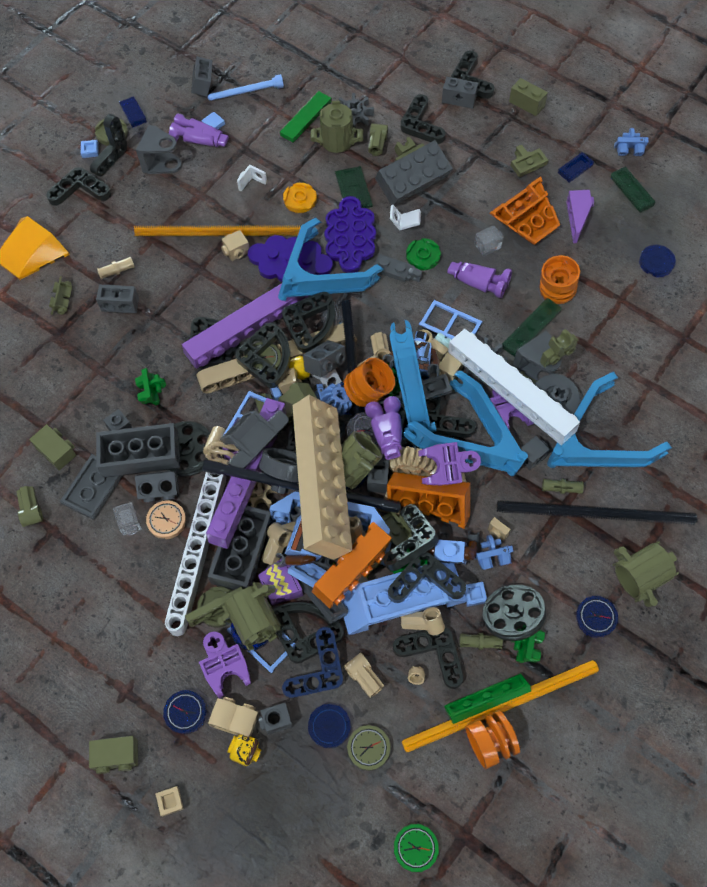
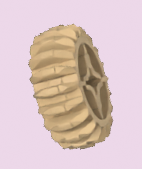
(411, 463)

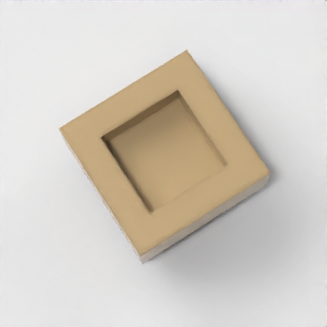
(498, 529)
(169, 801)

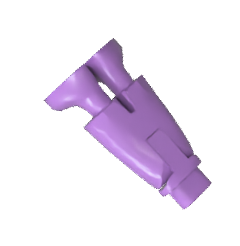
(196, 132)
(481, 277)
(386, 426)

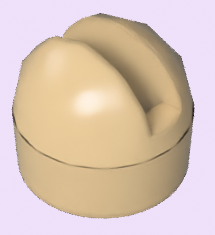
(416, 679)

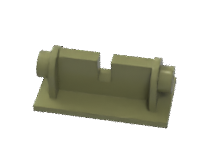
(58, 303)

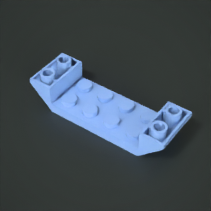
(282, 509)
(371, 604)

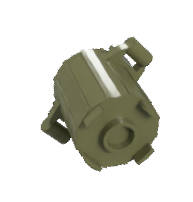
(336, 128)
(359, 457)
(644, 571)
(251, 615)

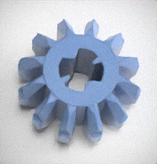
(336, 397)

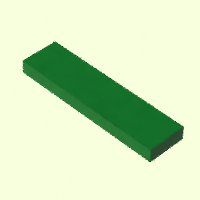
(305, 116)
(487, 698)

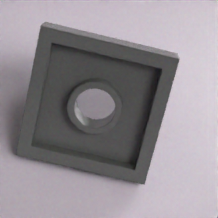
(153, 156)
(529, 356)

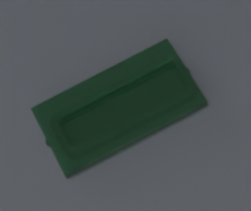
(352, 183)

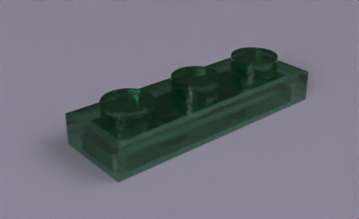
(632, 189)

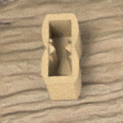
(233, 718)

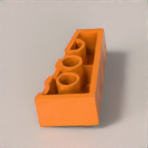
(445, 501)
(352, 566)

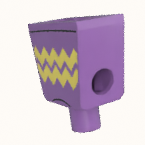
(286, 585)

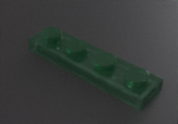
(531, 326)

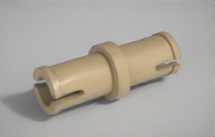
(115, 268)

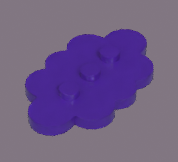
(350, 234)
(276, 252)

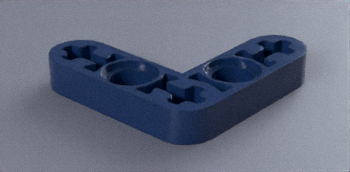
(326, 669)

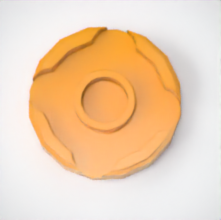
(300, 197)

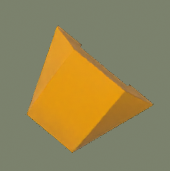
(29, 249)

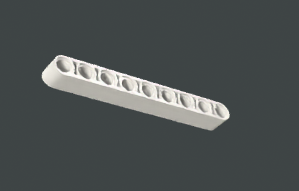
(194, 556)

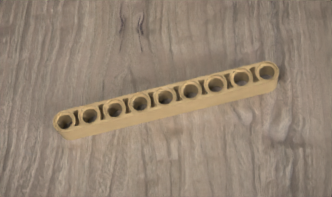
(232, 373)

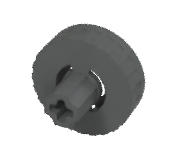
(564, 388)
(281, 465)

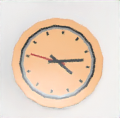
(166, 519)

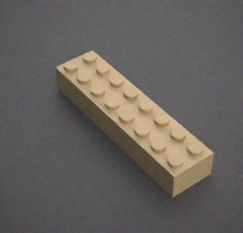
(321, 479)

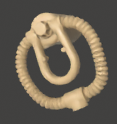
(213, 446)

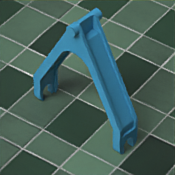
(301, 283)
(409, 377)
(504, 454)
(575, 454)

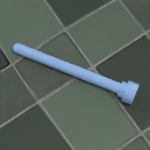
(276, 82)

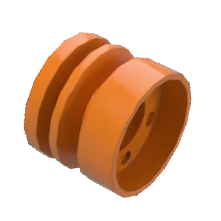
(559, 279)
(369, 382)
(494, 738)

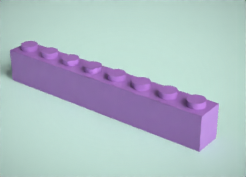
(236, 327)
(238, 492)

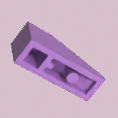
(578, 205)

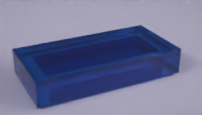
(133, 112)
(575, 167)

